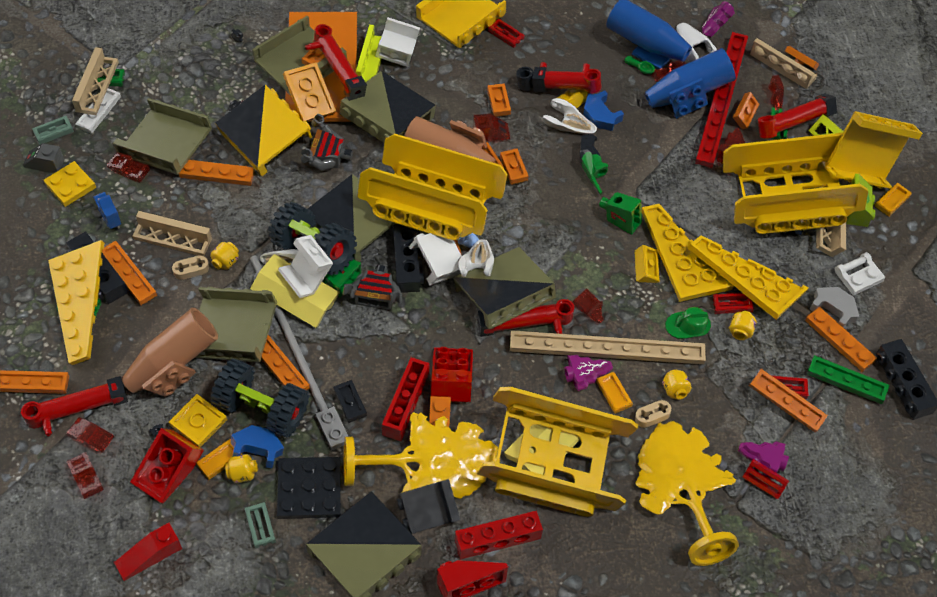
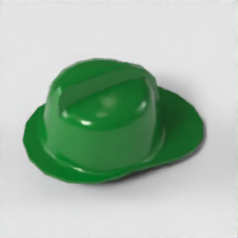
(688, 323)

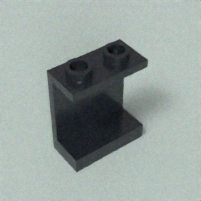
(428, 506)

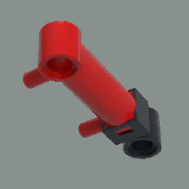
(541, 79)

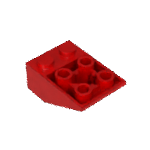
(452, 373)

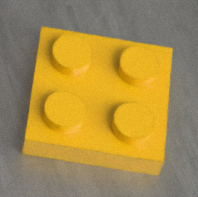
(69, 183)
(198, 420)

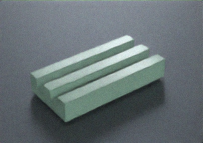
(53, 132)
(264, 540)

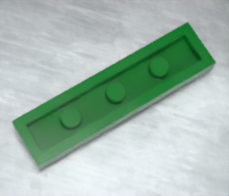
(848, 379)

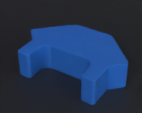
(599, 114)
(107, 210)
(259, 442)

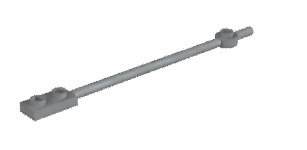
(328, 417)

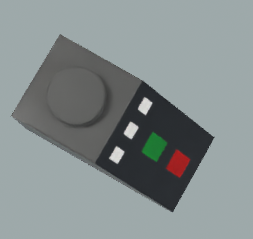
(44, 158)

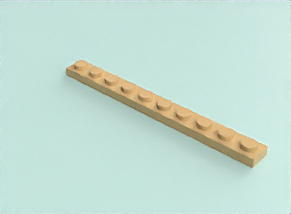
(607, 347)

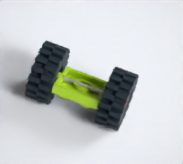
(297, 221)
(235, 387)

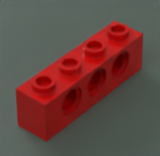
(405, 399)
(498, 534)

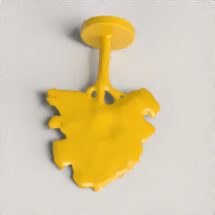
(439, 453)
(675, 463)

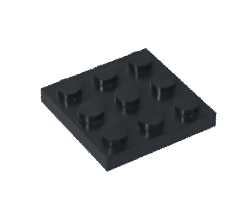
(309, 488)

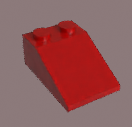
(166, 464)
(469, 577)

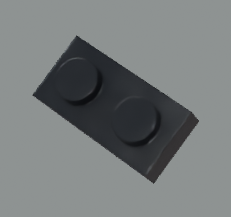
(350, 401)

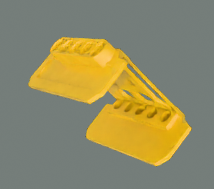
(432, 200)
(789, 205)
(588, 424)

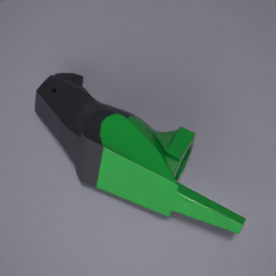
(591, 160)

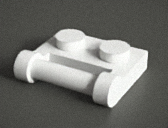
(861, 279)

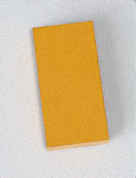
(893, 199)
(614, 392)
(216, 460)

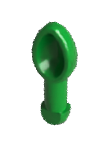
(644, 66)

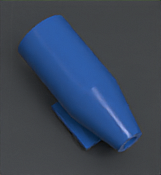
(654, 37)
(688, 84)

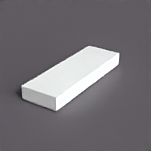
(90, 122)

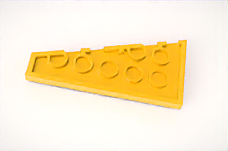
(686, 271)
(751, 278)
(76, 294)

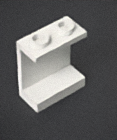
(397, 42)
(440, 255)
(307, 268)

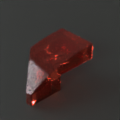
(777, 89)
(589, 305)

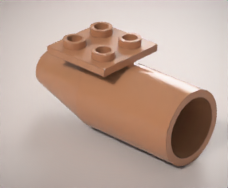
(458, 139)
(163, 360)

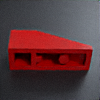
(148, 551)

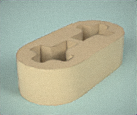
(190, 267)
(654, 416)

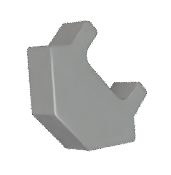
(838, 303)

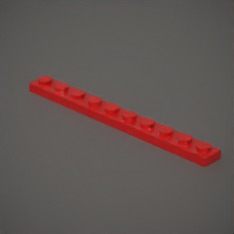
(720, 105)

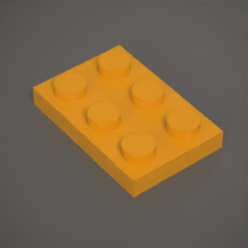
(309, 92)

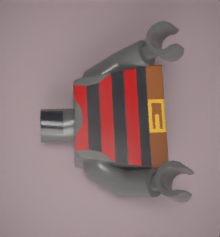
(327, 147)
(374, 289)

